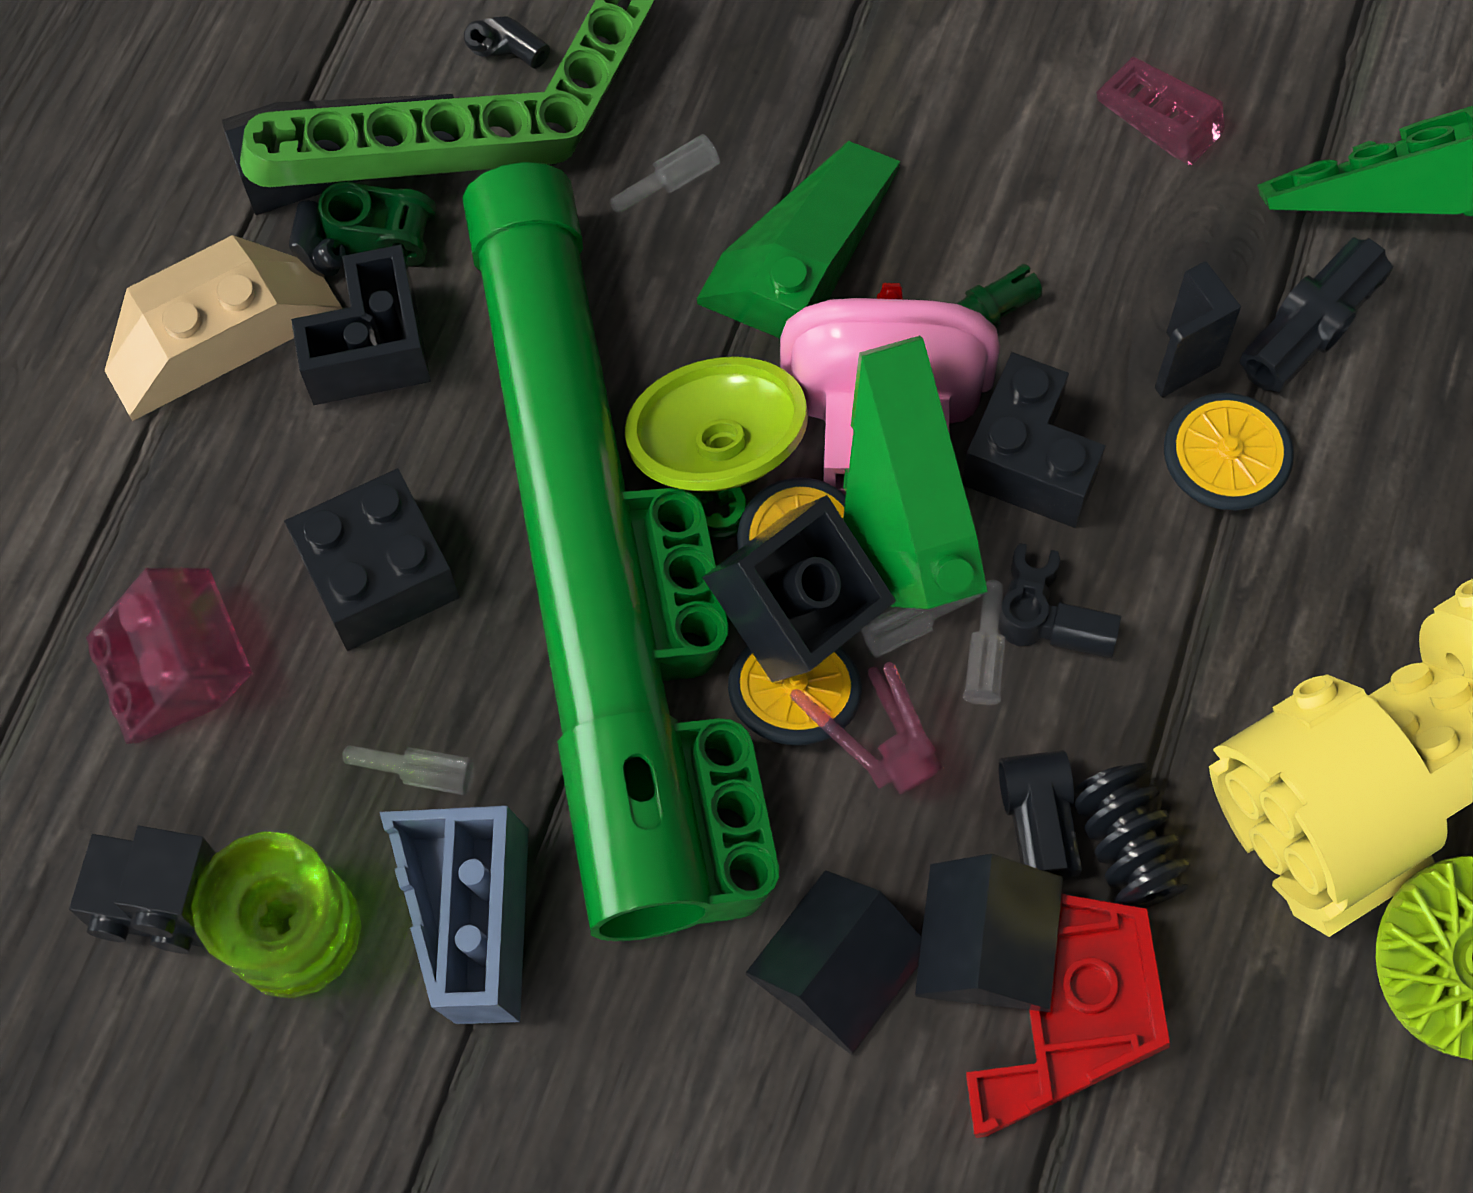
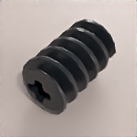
(1130, 836)

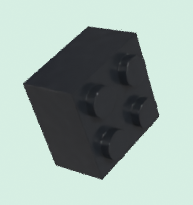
(372, 559)
(799, 589)

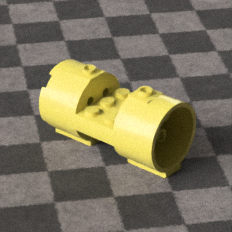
(1353, 785)

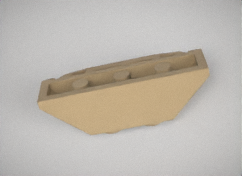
(208, 319)

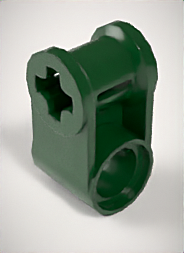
(379, 220)

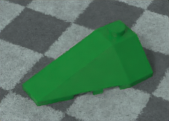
(1418, 174)
(801, 243)
(906, 483)

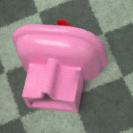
(824, 345)

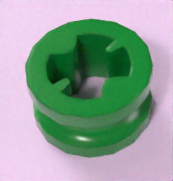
(720, 527)

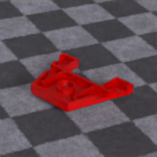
(1100, 1019)

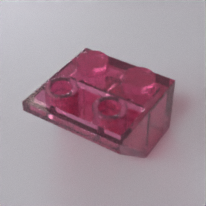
(167, 652)

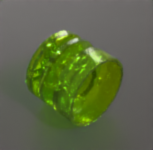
(243, 909)

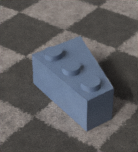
(466, 906)

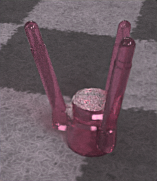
(906, 756)

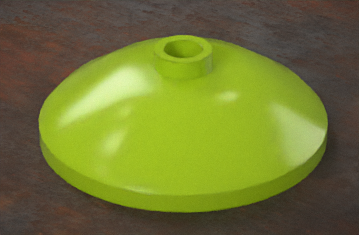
(716, 424)

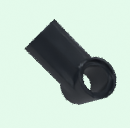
(1039, 797)

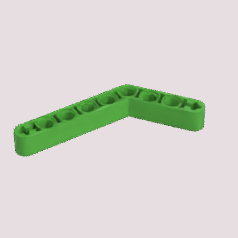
(464, 118)

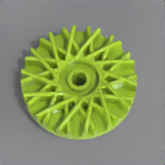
(1428, 954)

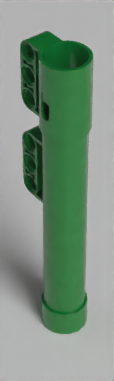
(610, 613)

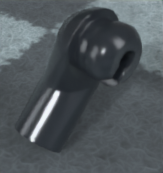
(503, 37)
(308, 244)

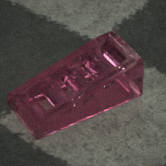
(1184, 136)

